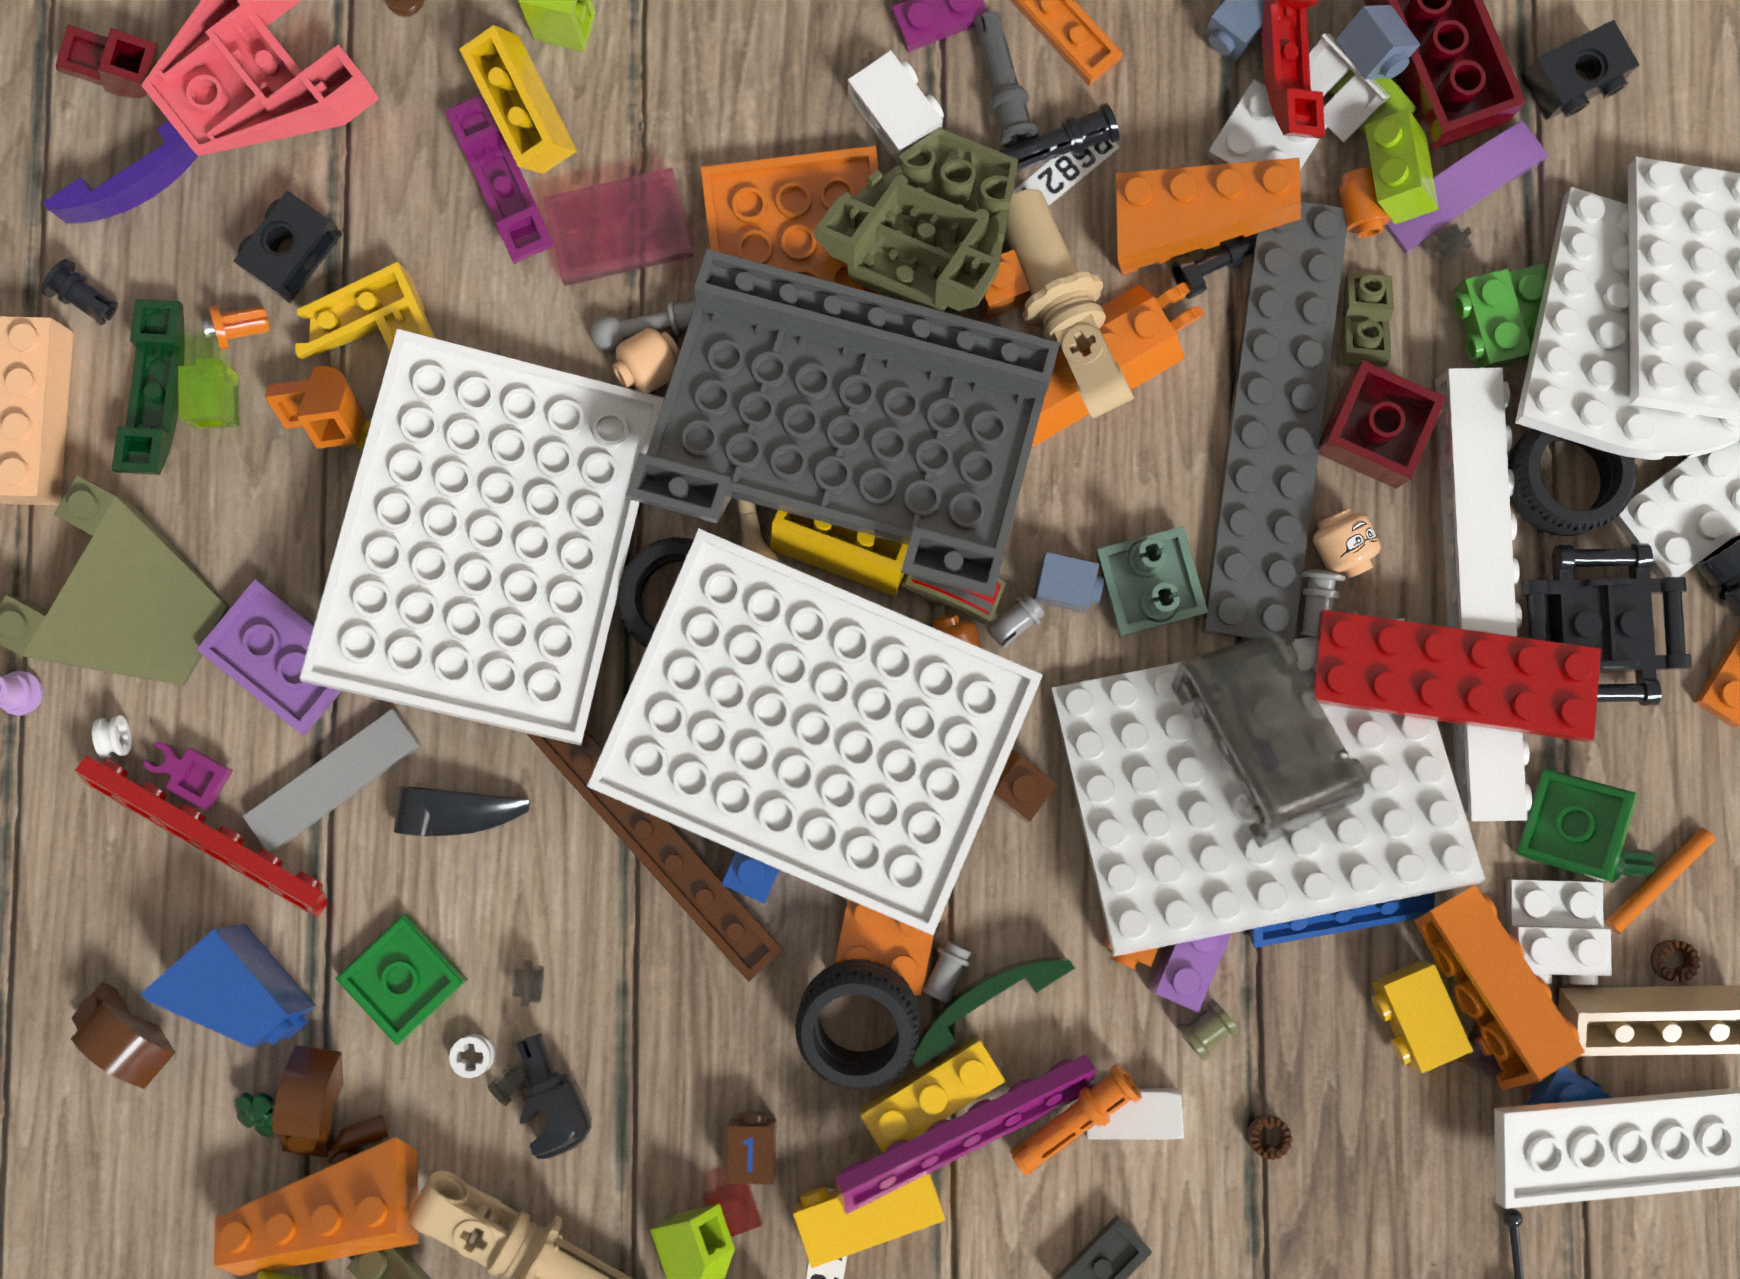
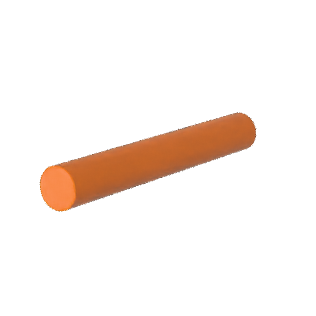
(1660, 880)

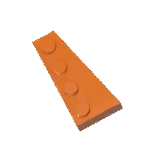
(1200, 206)
(1499, 989)
(325, 1216)

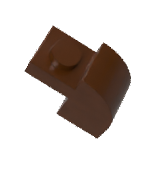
(118, 1040)
(307, 1099)

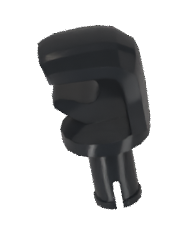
(556, 1097)

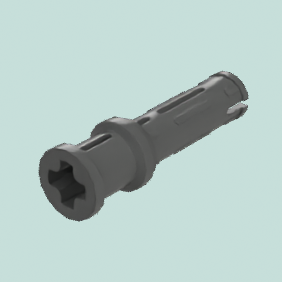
(1008, 98)

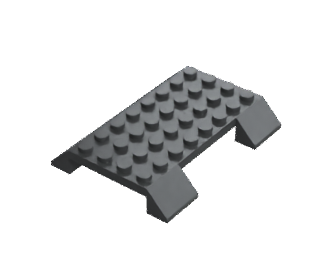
(849, 416)

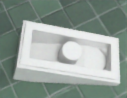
(1152, 1117)

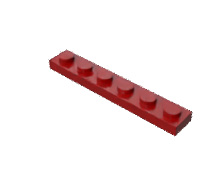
(188, 826)

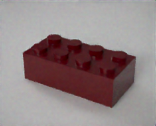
(1458, 71)

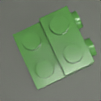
(1500, 314)

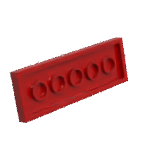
(1456, 675)

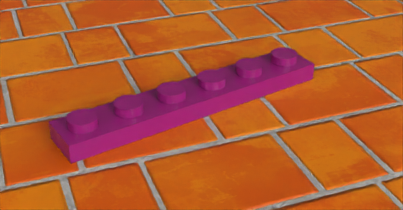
(953, 1139)

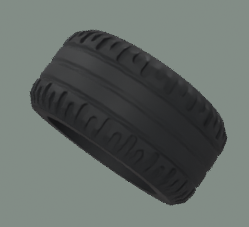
(1546, 514)
(637, 574)
(852, 1067)

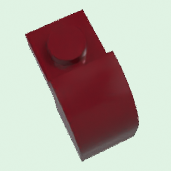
(114, 61)

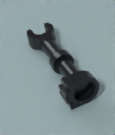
(1192, 272)

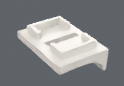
(1355, 101)

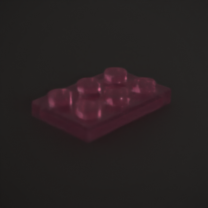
(618, 226)

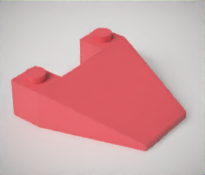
(237, 87)

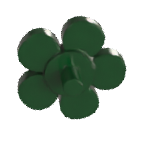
(256, 1112)

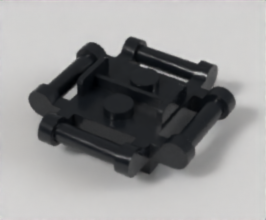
(1612, 617)

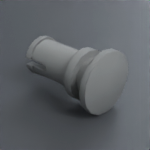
(1319, 597)

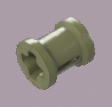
(1208, 1029)

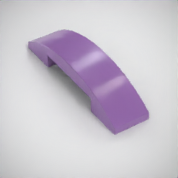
(1471, 181)

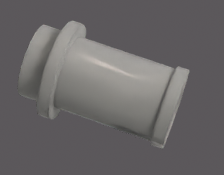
(1015, 620)
(947, 971)

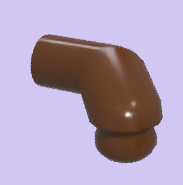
(354, 1137)

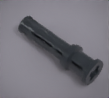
(1071, 137)

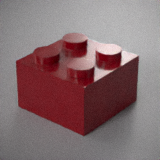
(1380, 424)

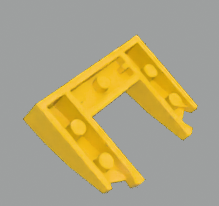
(372, 304)

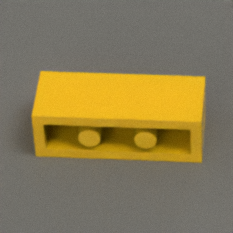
(518, 100)
(840, 551)
(931, 1094)
(833, 1234)

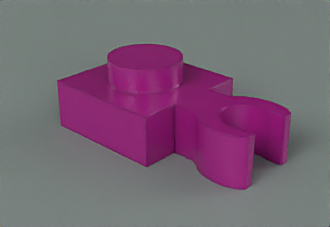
(192, 776)

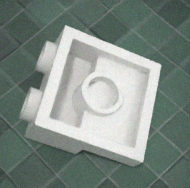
(1560, 928)

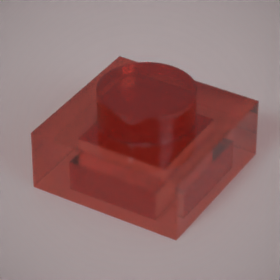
(737, 1207)

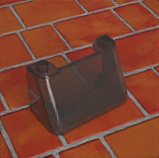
(1271, 734)

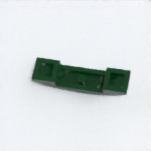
(154, 390)
(1038, 974)

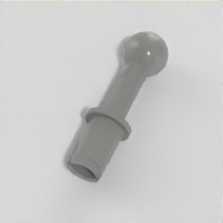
(609, 331)

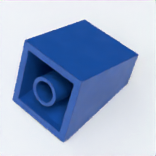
(233, 989)

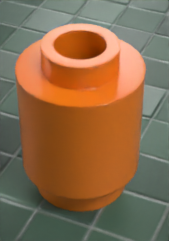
(1360, 204)

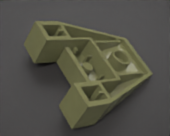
(126, 604)

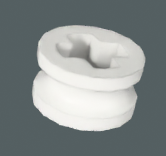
(111, 736)
(481, 1045)

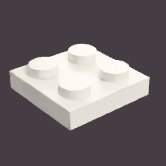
(1255, 135)

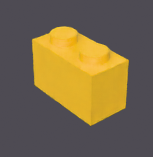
(1420, 1017)

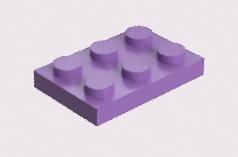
(264, 651)

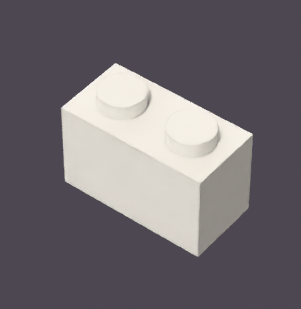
(894, 104)

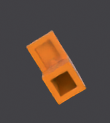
(321, 406)

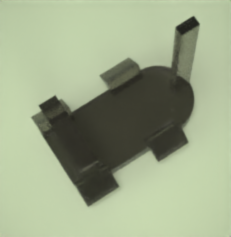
(512, 1081)

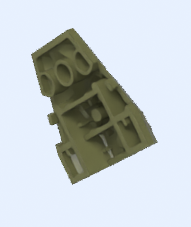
(927, 225)

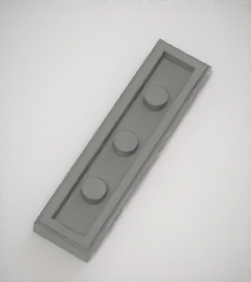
(332, 781)

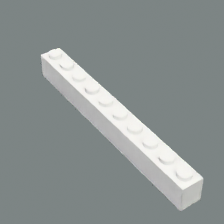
(1481, 572)

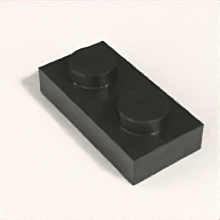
(1109, 1255)

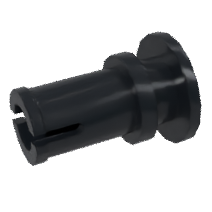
(75, 290)

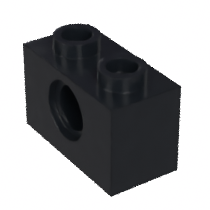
(1599, 54)
(290, 270)

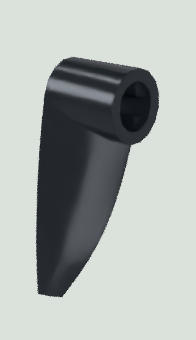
(452, 812)

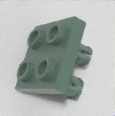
(1151, 581)

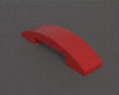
(1287, 69)

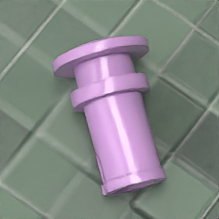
(20, 693)

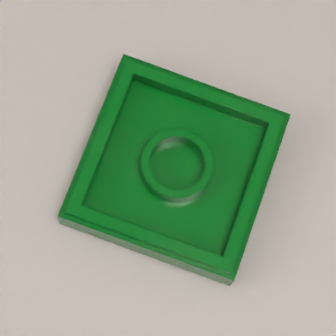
(1577, 825)
(401, 979)

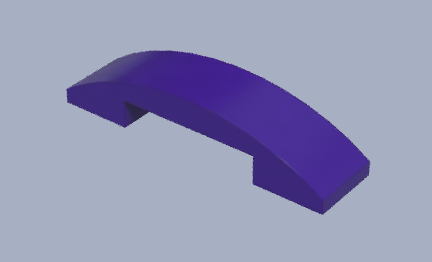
(128, 188)

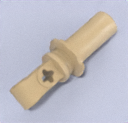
(1064, 302)
(506, 1240)

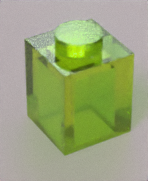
(208, 394)

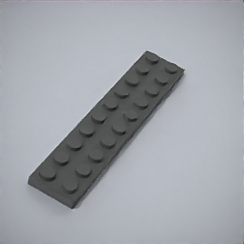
(1275, 426)

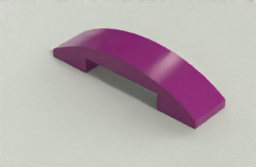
(499, 179)

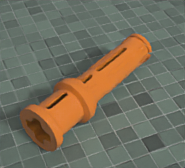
(1091, 1109)

